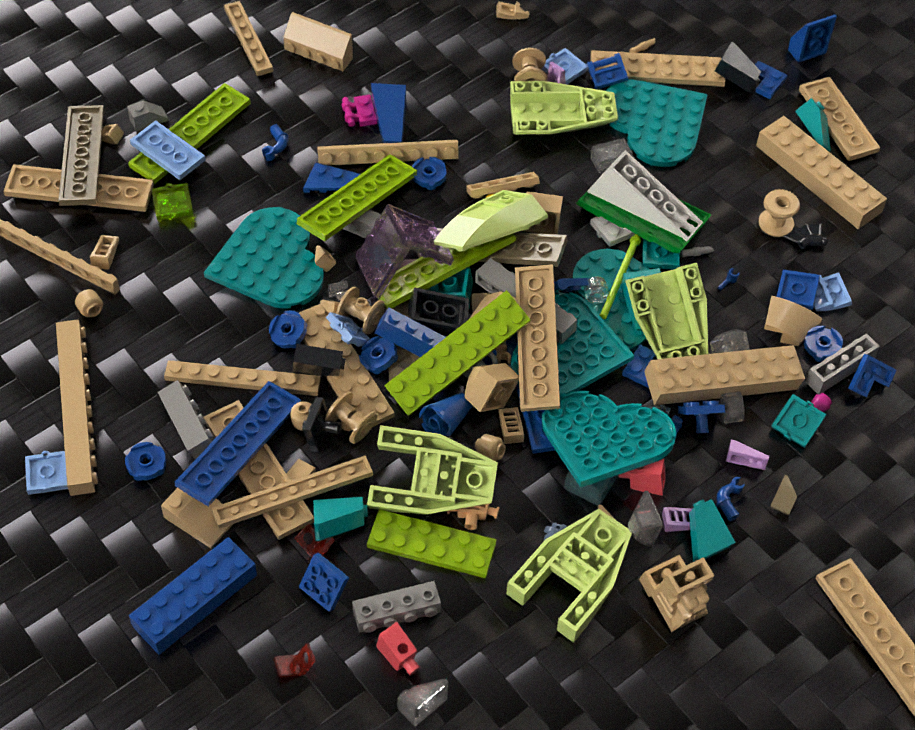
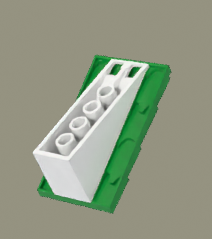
(643, 205)

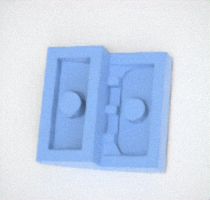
(831, 294)

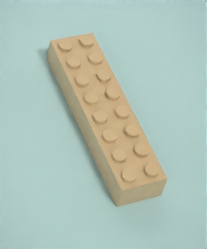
(821, 172)
(720, 373)

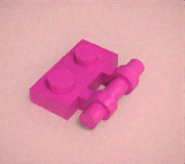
(364, 108)

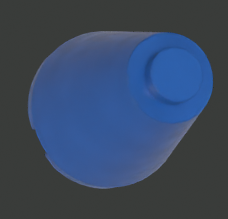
(445, 414)

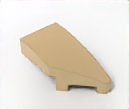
(511, 11)

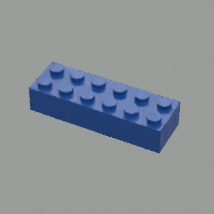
(193, 595)

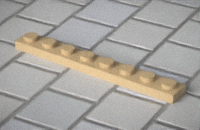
(376, 152)
(61, 258)
(241, 377)
(292, 491)

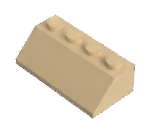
(318, 42)

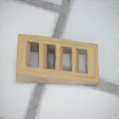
(104, 253)
(511, 437)

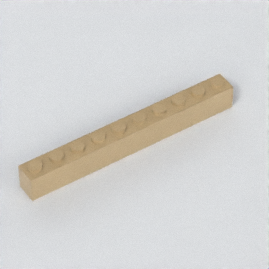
(75, 408)

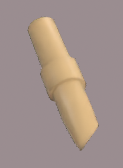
(642, 46)

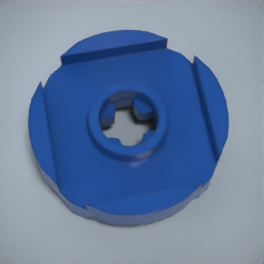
(431, 180)
(294, 336)
(819, 351)
(384, 360)
(145, 471)

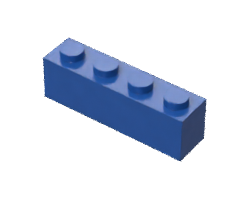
(407, 333)

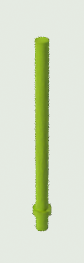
(634, 242)

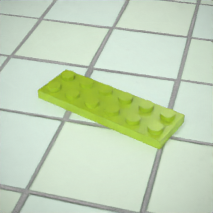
(431, 543)

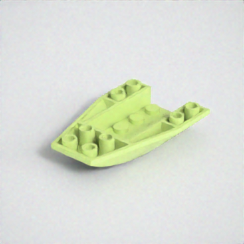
(558, 107)
(491, 219)
(671, 311)

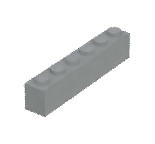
(496, 278)

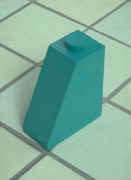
(338, 516)
(708, 531)

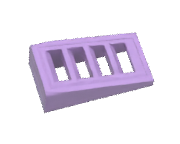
(556, 74)
(745, 455)
(670, 512)

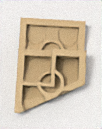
(790, 320)

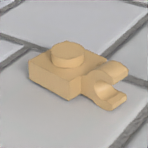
(502, 354)

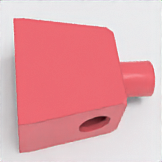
(648, 477)
(398, 649)

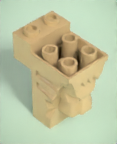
(679, 590)

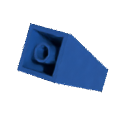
(390, 110)

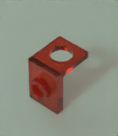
(316, 546)
(295, 664)

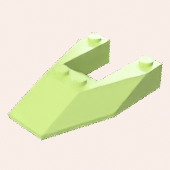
(444, 474)
(585, 557)

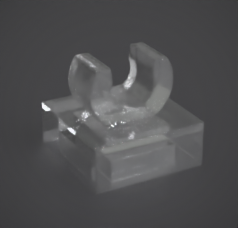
(337, 290)

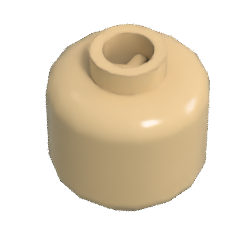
(89, 303)
(299, 414)
(490, 446)

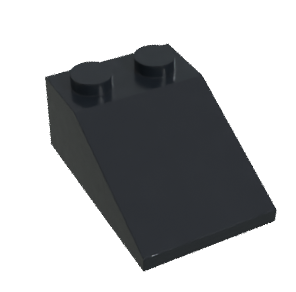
(438, 310)

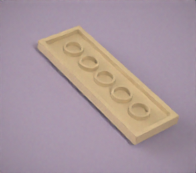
(843, 122)

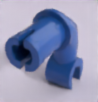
(281, 142)
(724, 500)

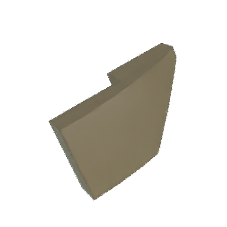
(784, 497)

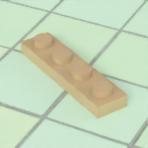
(509, 183)

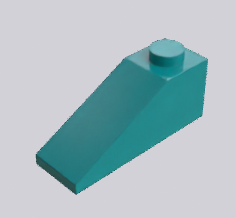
(816, 121)

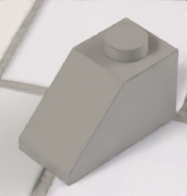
(145, 113)

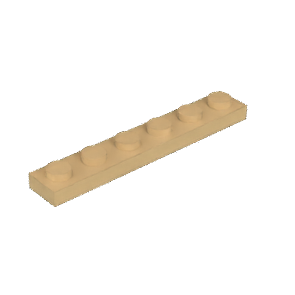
(248, 38)

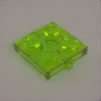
(172, 201)

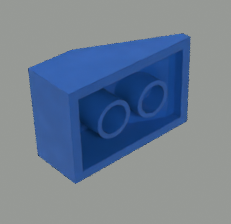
(812, 39)

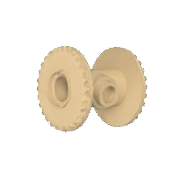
(528, 63)
(780, 208)
(360, 308)
(351, 418)

